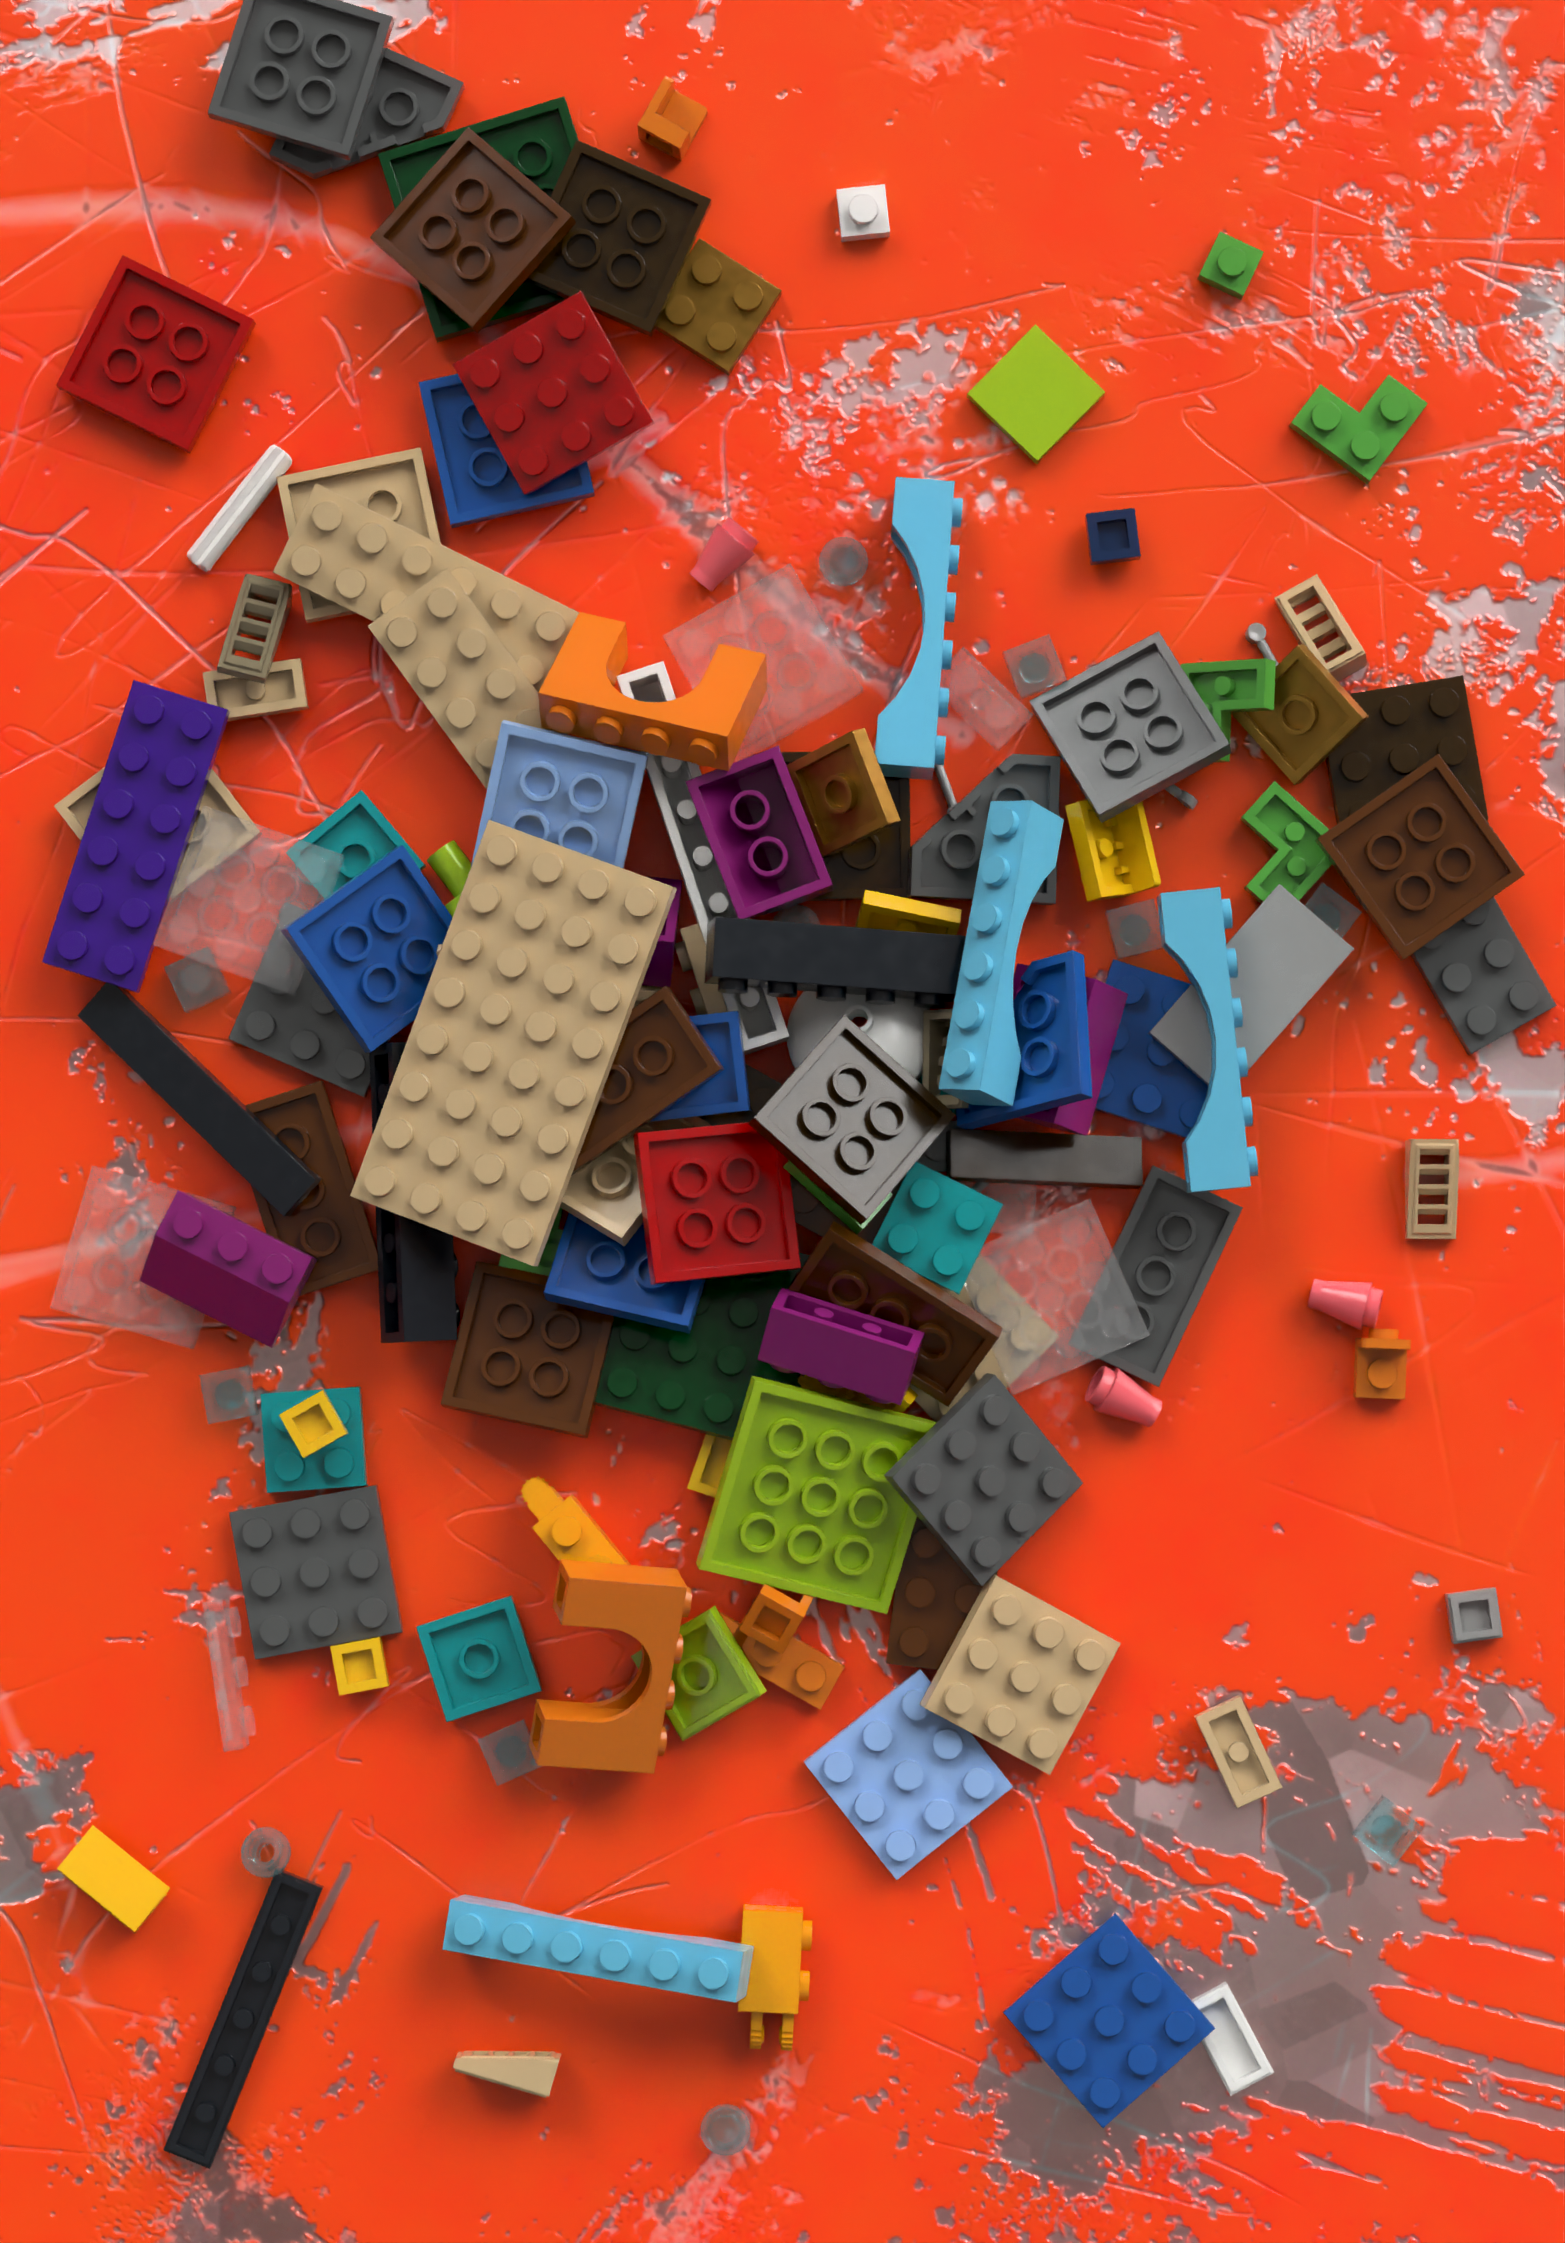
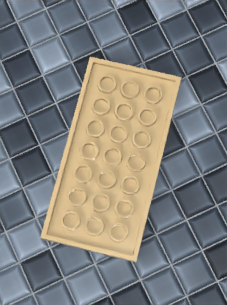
(513, 1042)

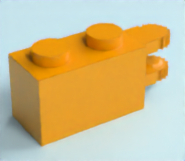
(568, 1526)
(775, 1971)

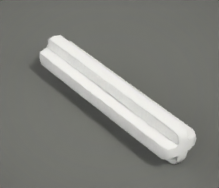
(239, 508)

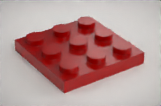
(156, 354)
(553, 393)
(714, 1203)

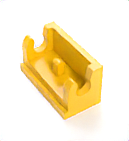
(113, 1879)

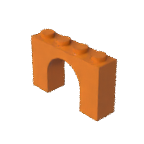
(695, 728)
(628, 1728)

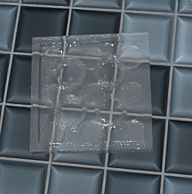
(803, 660)
(239, 894)
(109, 1255)
(1054, 1297)

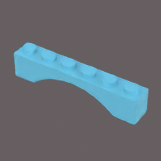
(922, 533)
(1195, 938)
(982, 1041)
(598, 1950)

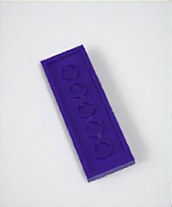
(136, 836)

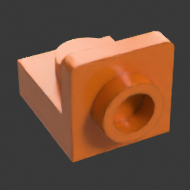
(1380, 1365)

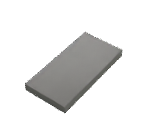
(1281, 964)

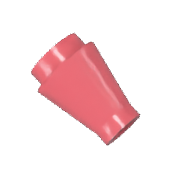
(723, 554)
(1347, 1301)
(1120, 1396)

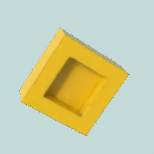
(313, 1424)
(360, 1665)

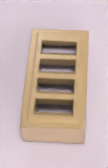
(1344, 664)
(1449, 1189)
(519, 2070)

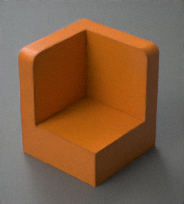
(671, 120)
(774, 1618)

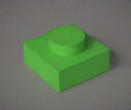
(1230, 265)

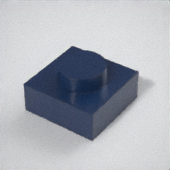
(1112, 536)

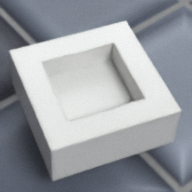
(863, 212)

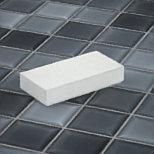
(1232, 2042)

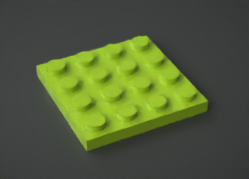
(810, 1496)

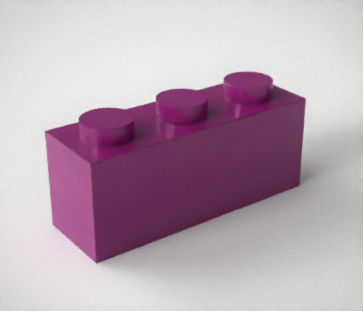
(840, 1347)

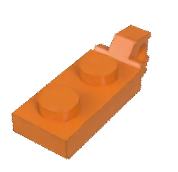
(798, 1670)

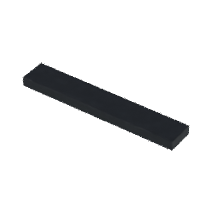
(199, 1098)
(243, 2018)

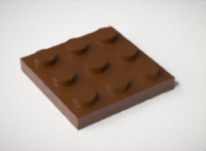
(473, 230)
(1419, 857)
(526, 1354)

